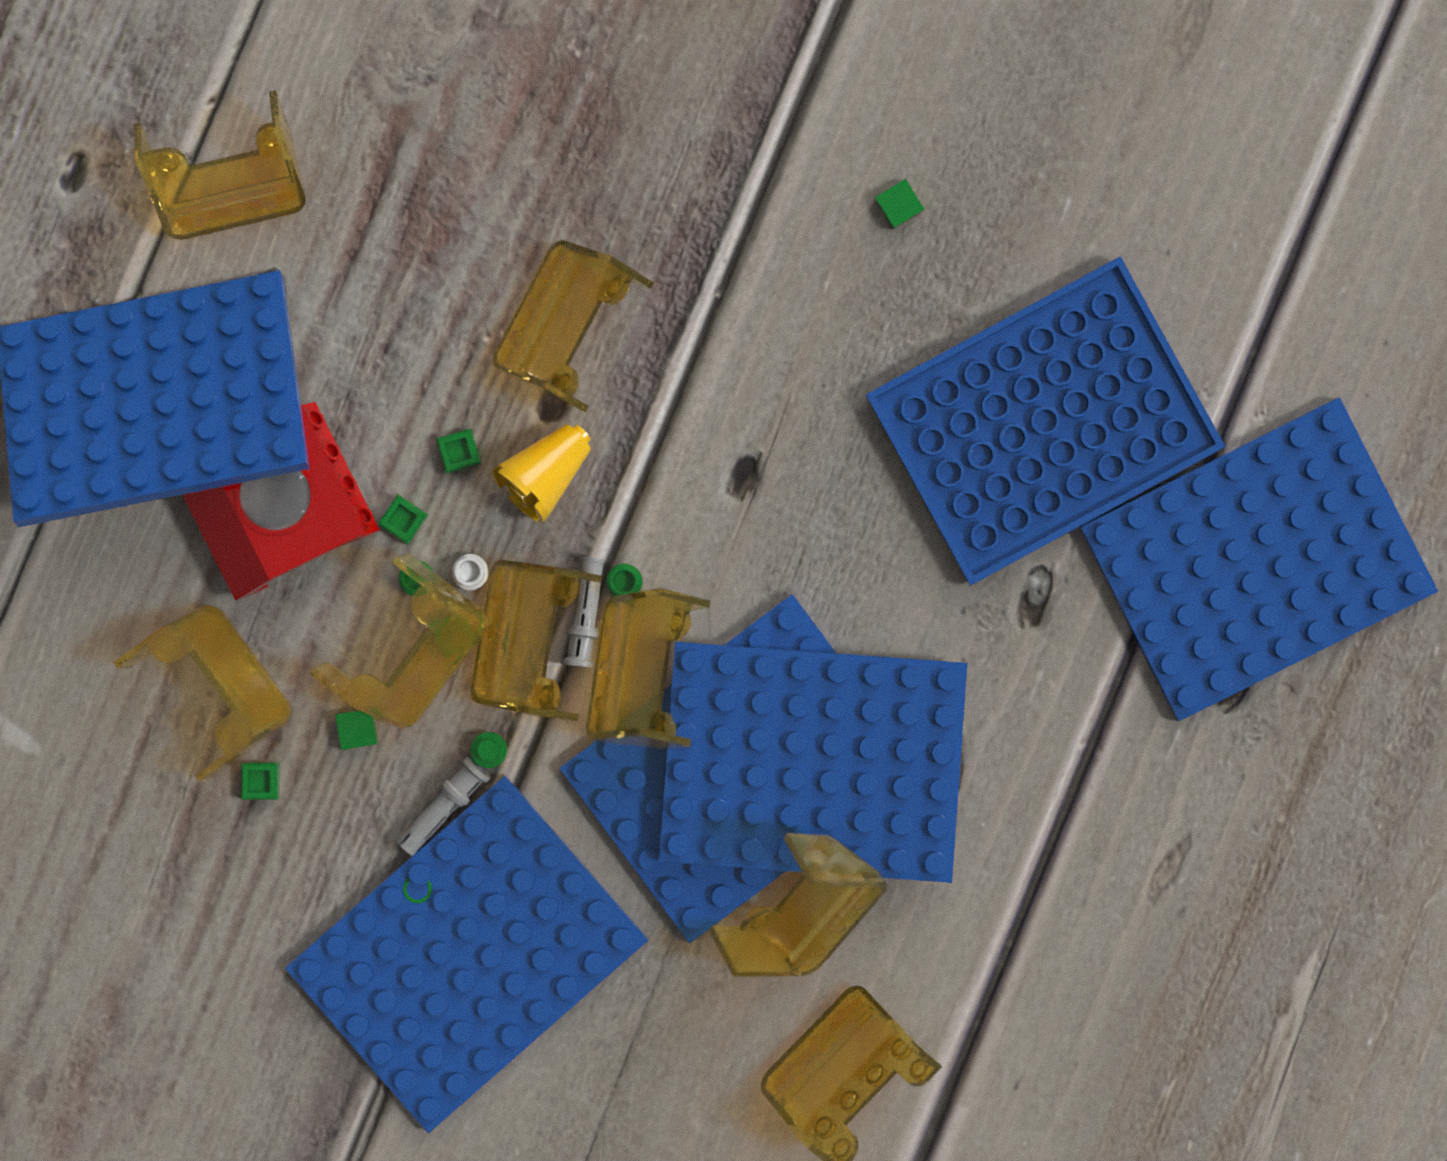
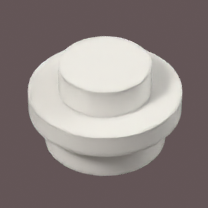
(470, 572)

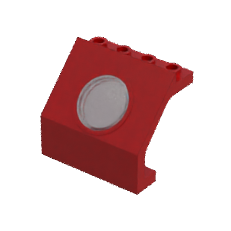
(284, 519)

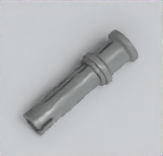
(583, 630)
(453, 794)

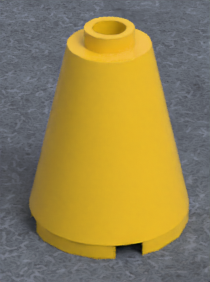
(543, 471)

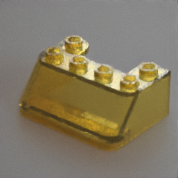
(841, 1069)

